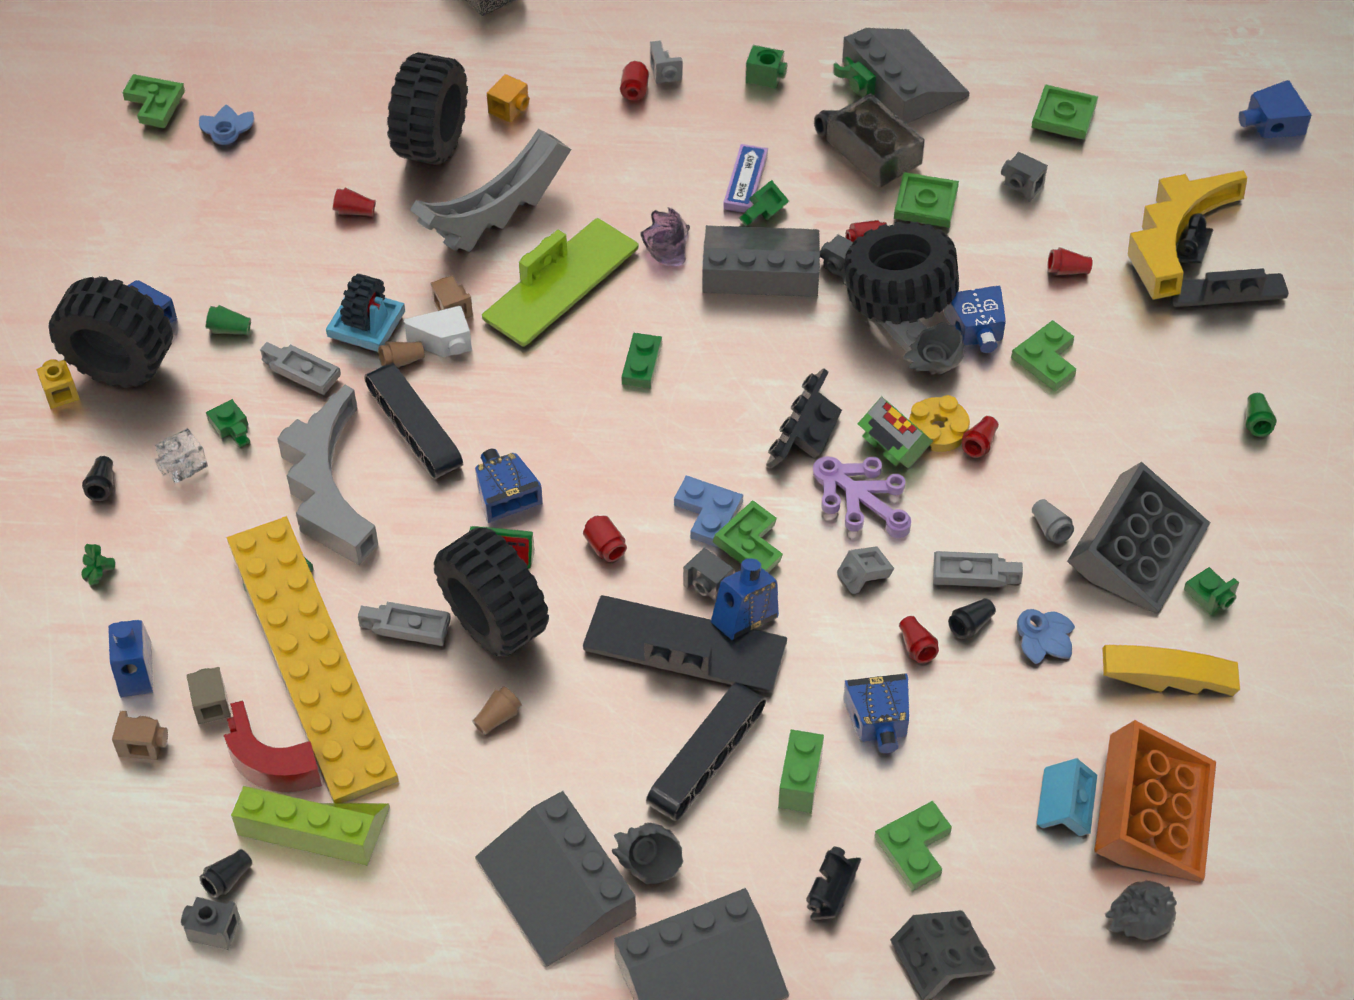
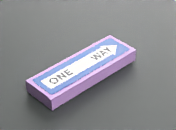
(745, 177)

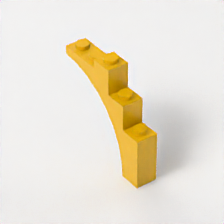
(1163, 223)

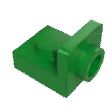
(1211, 590)

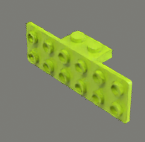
(557, 277)

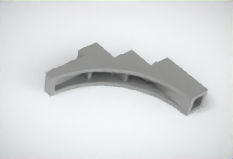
(522, 181)
(325, 512)

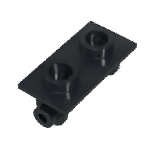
(1194, 240)
(828, 895)

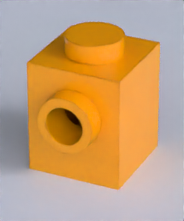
(508, 98)

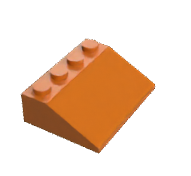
(1155, 804)

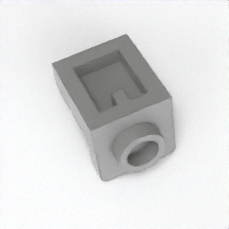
(663, 67)
(862, 566)

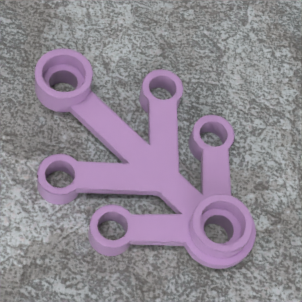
(861, 491)

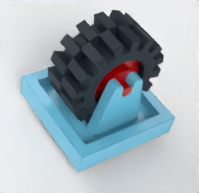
(365, 314)

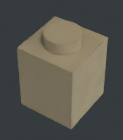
(208, 695)

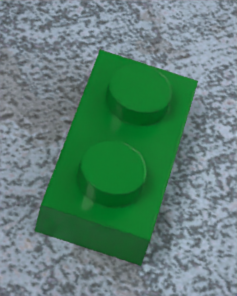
(641, 360)

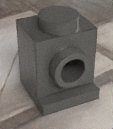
(1024, 174)
(834, 255)
(705, 573)
(217, 929)

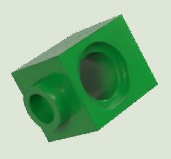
(765, 66)

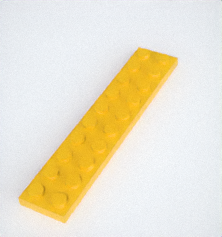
(312, 661)

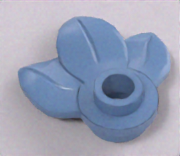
(226, 125)
(1048, 636)

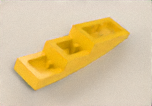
(1165, 667)

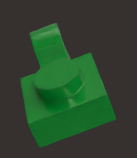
(860, 78)
(766, 202)
(229, 420)

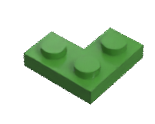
(157, 96)
(1041, 355)
(744, 534)
(907, 840)

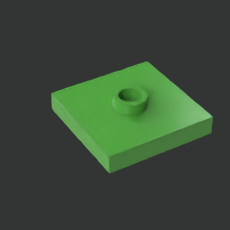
(1064, 112)
(926, 199)

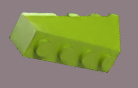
(325, 829)

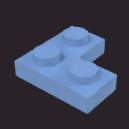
(712, 503)

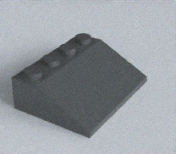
(905, 71)
(761, 261)
(1139, 539)
(556, 879)
(703, 955)

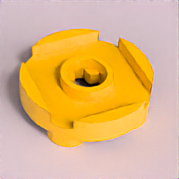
(941, 409)

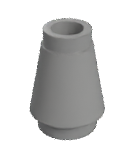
(1053, 521)

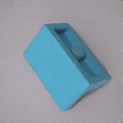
(1068, 796)

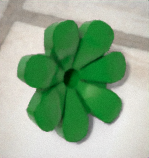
(95, 563)

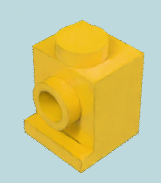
(56, 376)

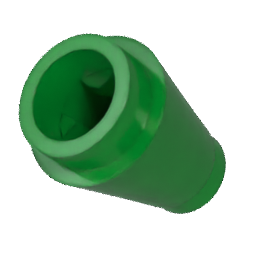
(225, 321)
(1259, 416)

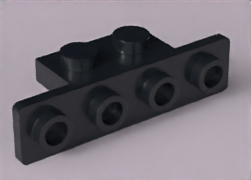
(1231, 287)
(809, 423)

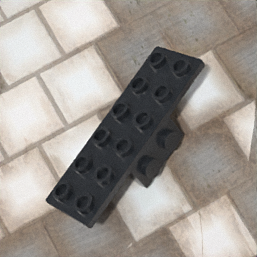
(684, 644)

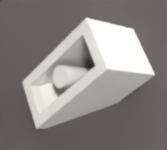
(440, 331)

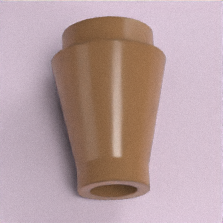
(400, 353)
(498, 709)

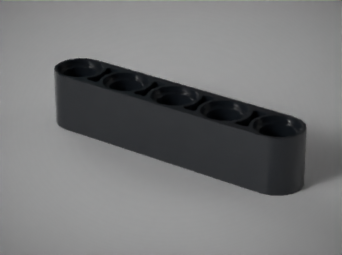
(413, 420)
(705, 751)

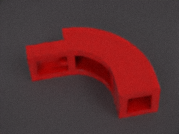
(266, 766)

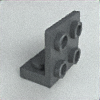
(940, 949)

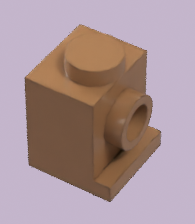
(448, 295)
(138, 737)

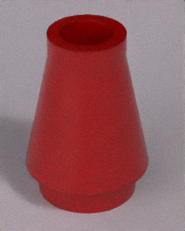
(352, 203)
(1068, 262)
(979, 438)
(919, 641)

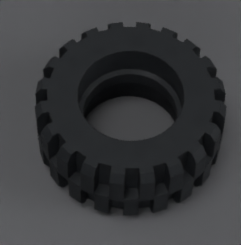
(427, 108)
(901, 272)
(110, 331)
(491, 591)

